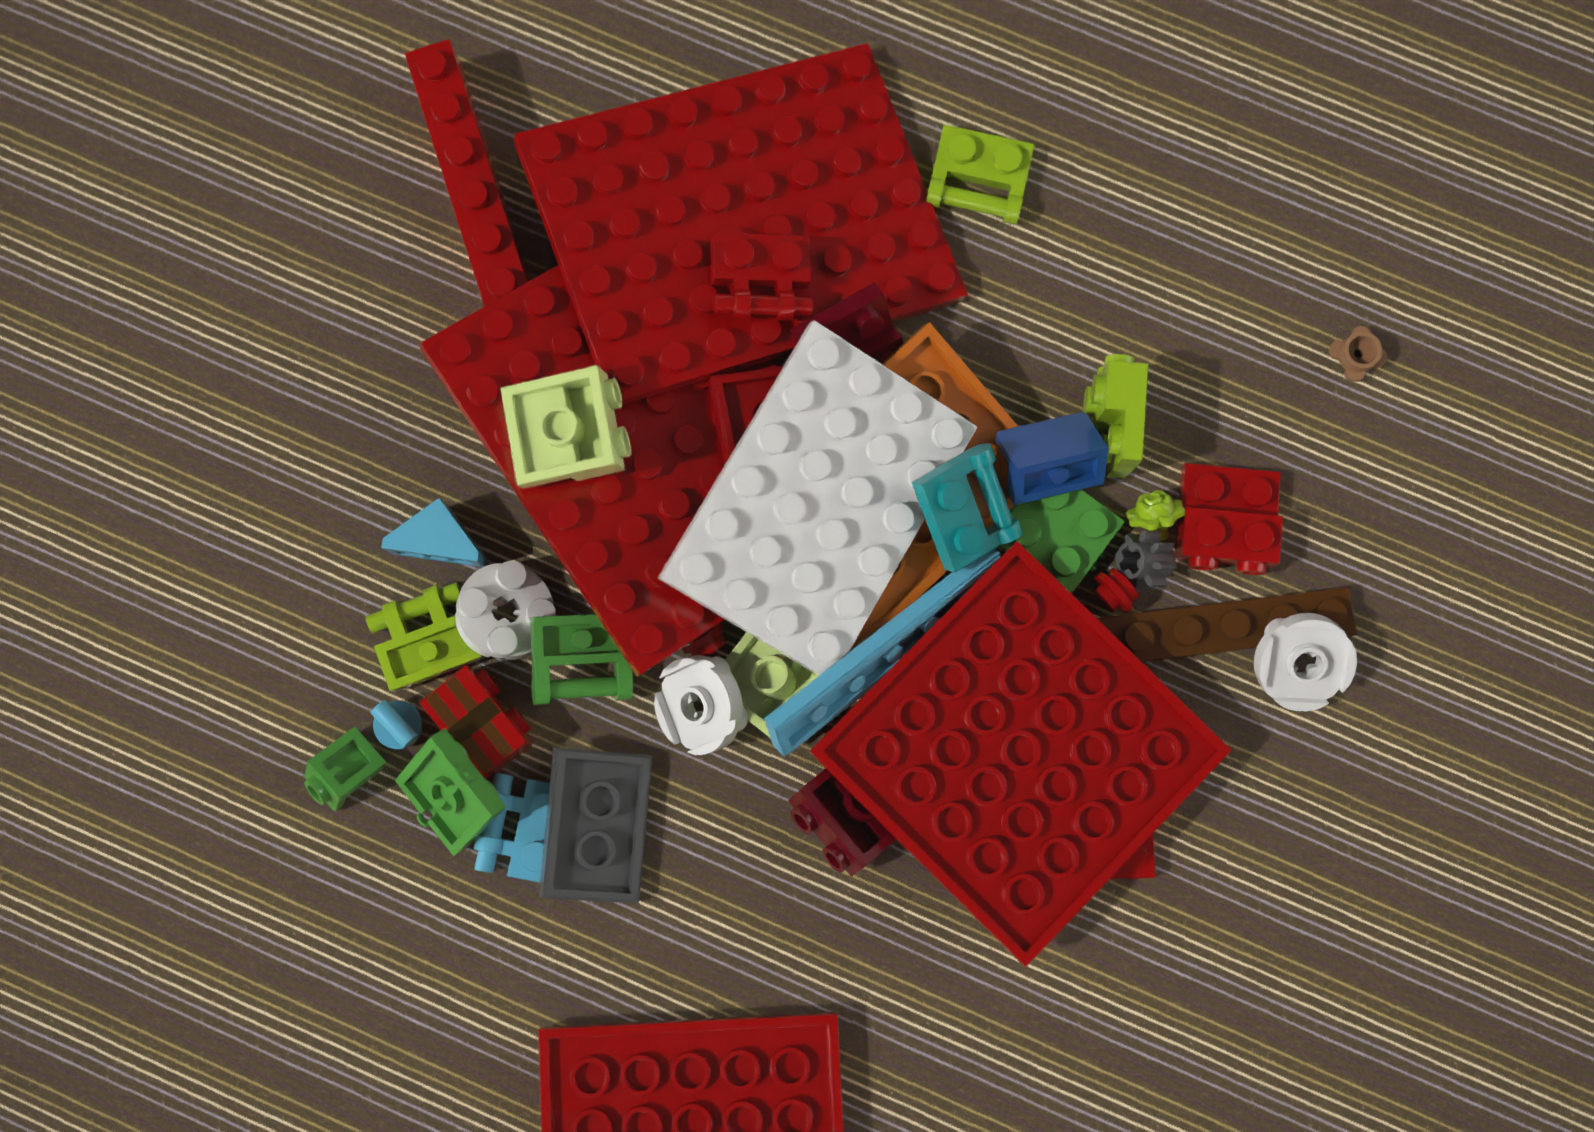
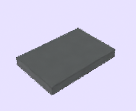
(595, 826)

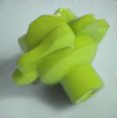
(1156, 512)

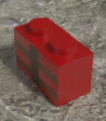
(479, 720)

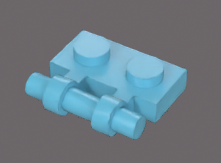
(528, 845)

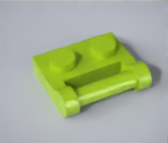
(981, 161)

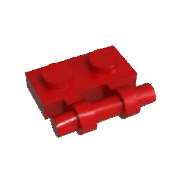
(761, 261)

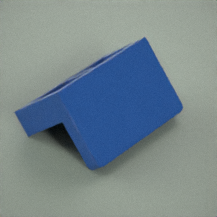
(1052, 457)

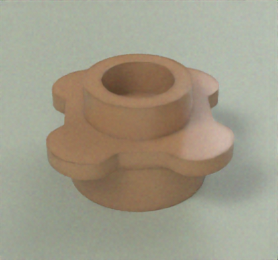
(1371, 350)

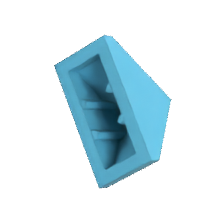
(435, 536)

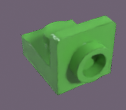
(342, 769)

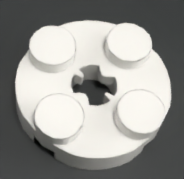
(508, 583)
(1289, 639)
(721, 700)

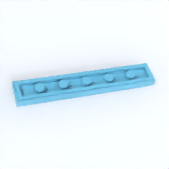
(869, 661)

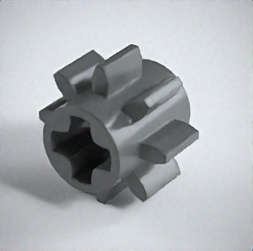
(1146, 560)

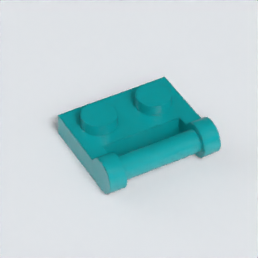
(953, 512)

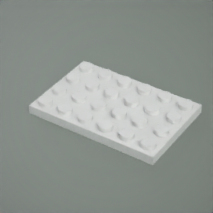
(816, 501)

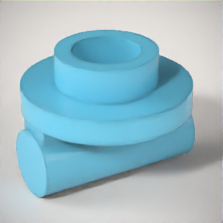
(397, 724)

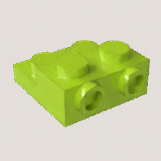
(1119, 406)

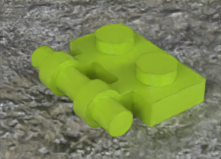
(423, 652)

